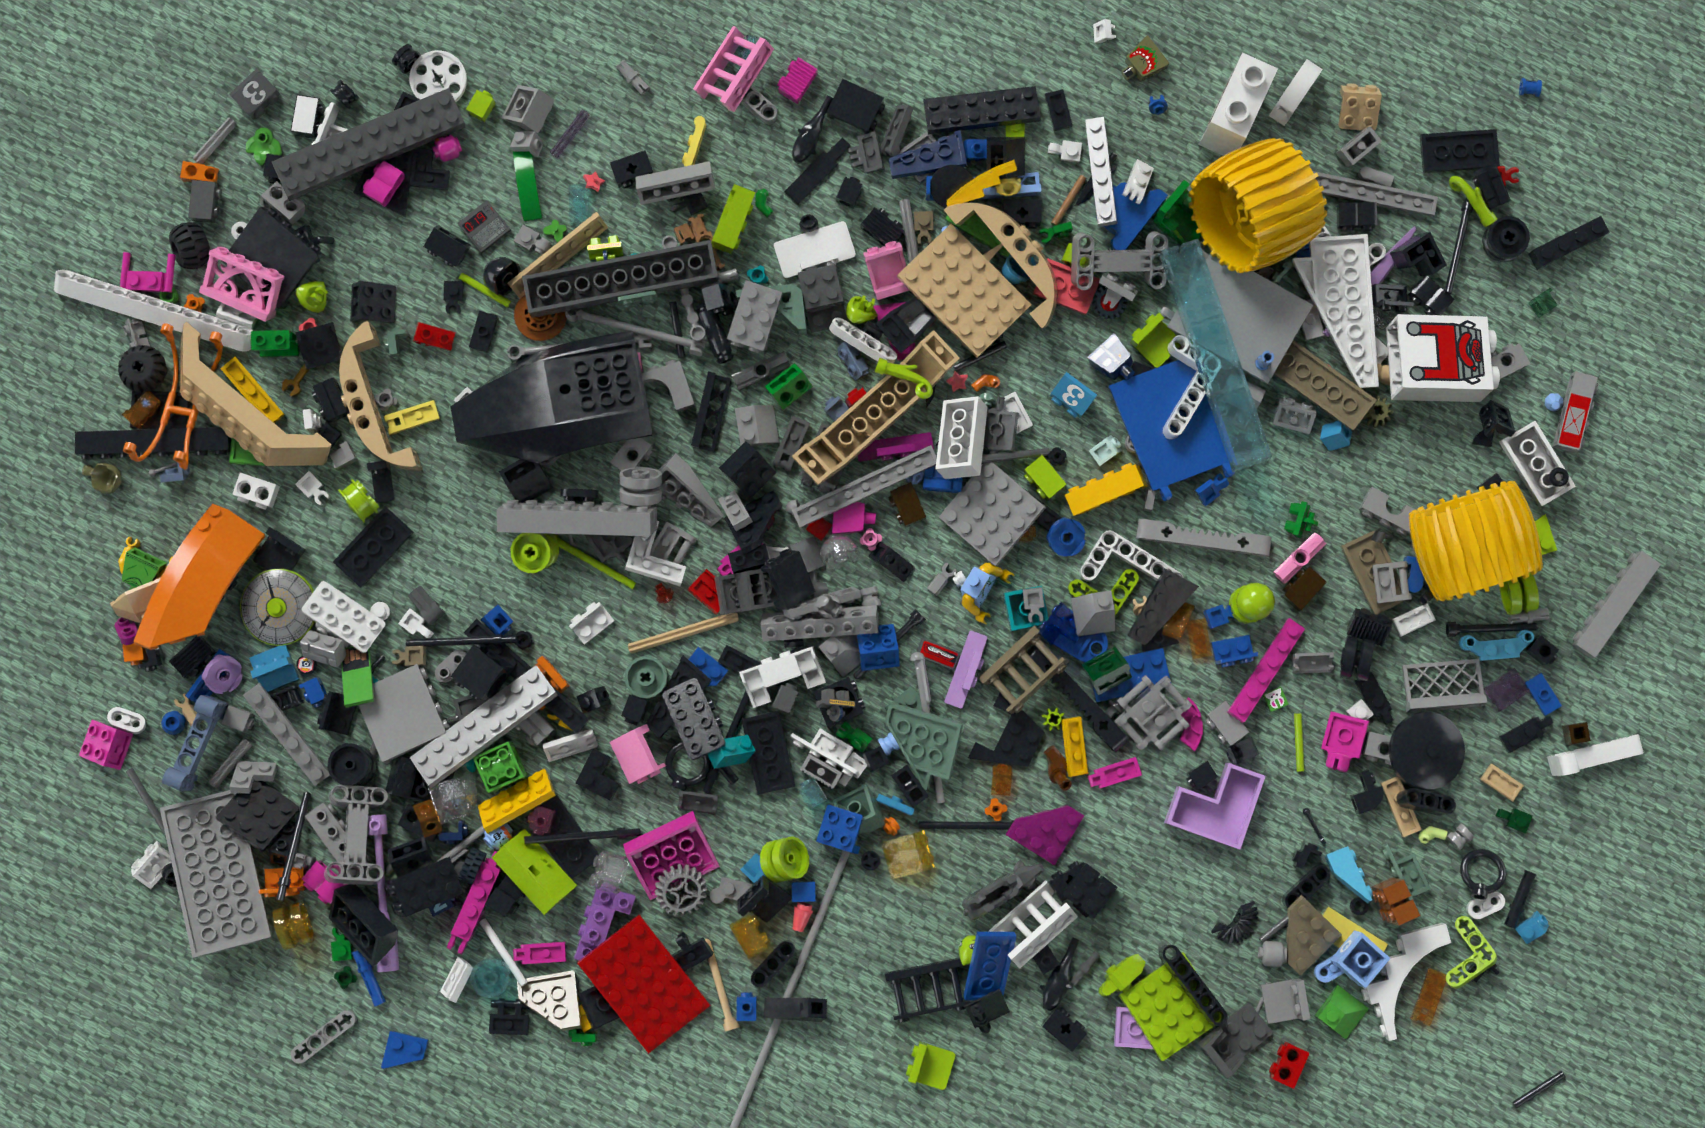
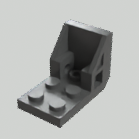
(1235, 1039)

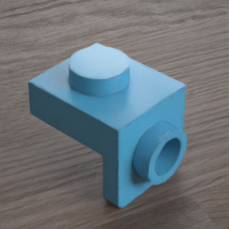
(1532, 927)

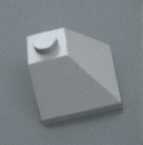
(1094, 613)
(842, 652)

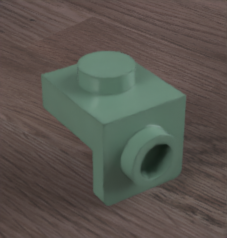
(392, 344)

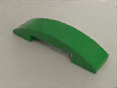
(527, 185)

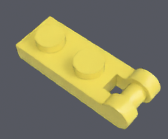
(694, 141)
(412, 417)

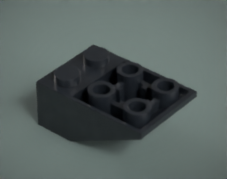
(407, 781)

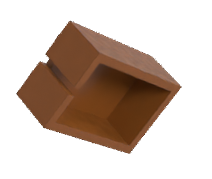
(1390, 899)

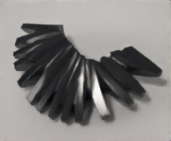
(1238, 925)

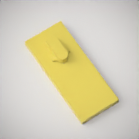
(1347, 927)

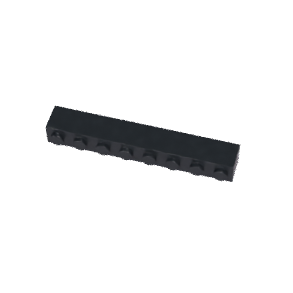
(112, 442)

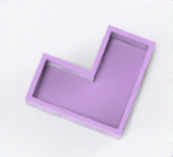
(1221, 817)

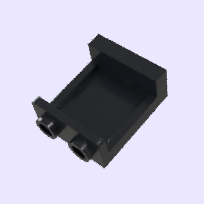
(856, 106)
(789, 578)

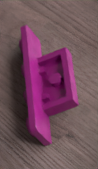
(896, 446)

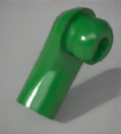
(760, 202)

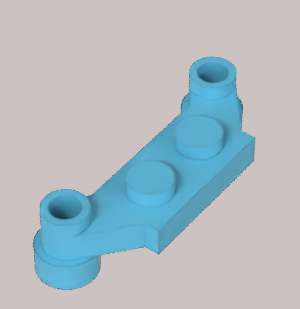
(1497, 648)

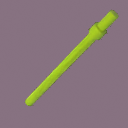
(595, 563)

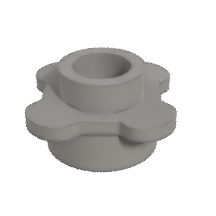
(380, 399)

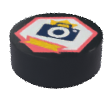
(306, 665)

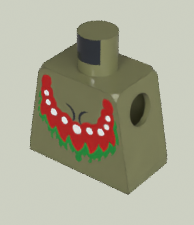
(1144, 61)

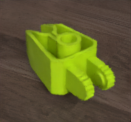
(1121, 975)

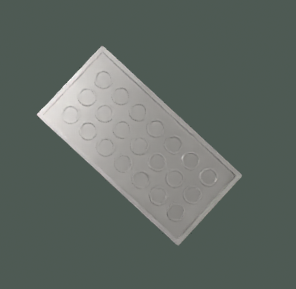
(214, 877)

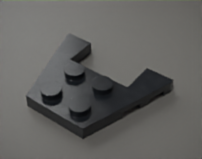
(1017, 741)

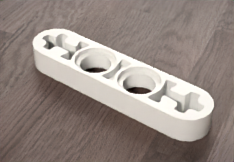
(845, 330)

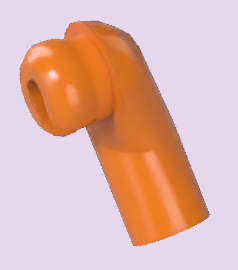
(986, 380)

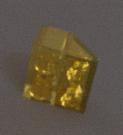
(749, 935)

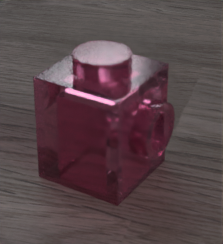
(541, 820)

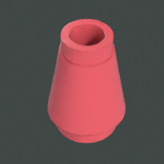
(802, 914)

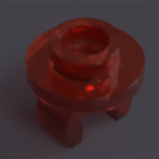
(664, 595)

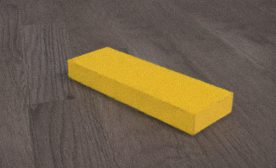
(1074, 746)

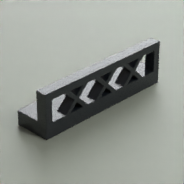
(703, 412)

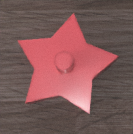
(593, 181)
(957, 381)

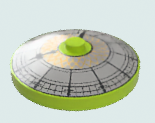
(274, 606)

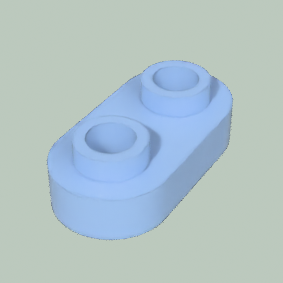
(1332, 971)

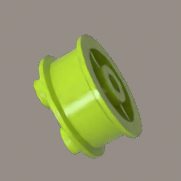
(356, 499)

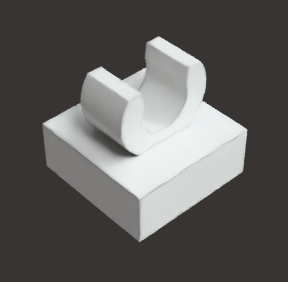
(1102, 31)

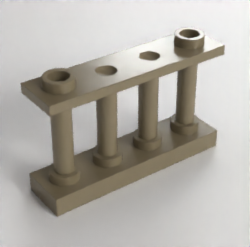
(1005, 663)

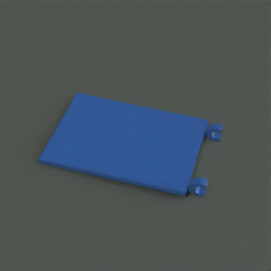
(1145, 407)

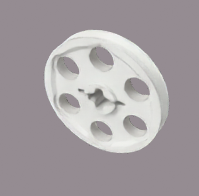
(440, 70)

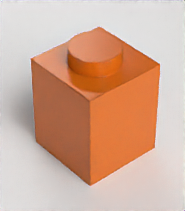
(134, 654)

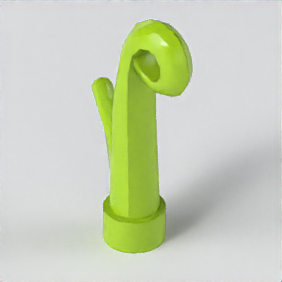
(1475, 198)
(904, 372)

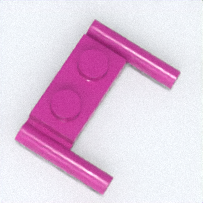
(147, 280)

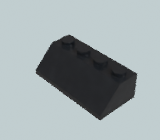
(362, 923)

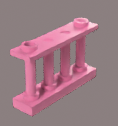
(746, 75)

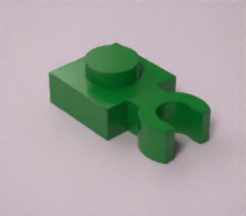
(340, 948)

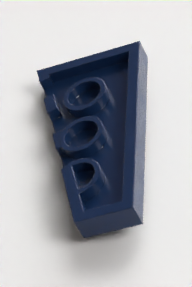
(929, 157)

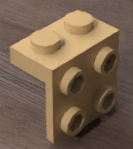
(1359, 107)

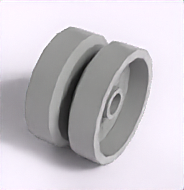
(640, 486)

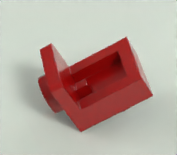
(854, 396)

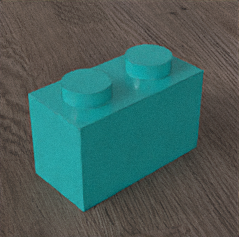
(736, 751)

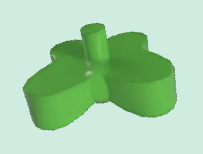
(556, 230)

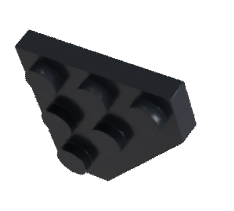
(762, 514)

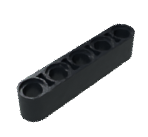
(1201, 990)

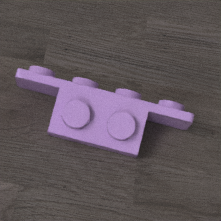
(966, 668)

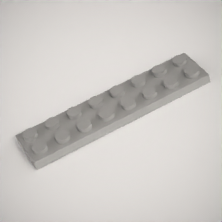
(483, 726)

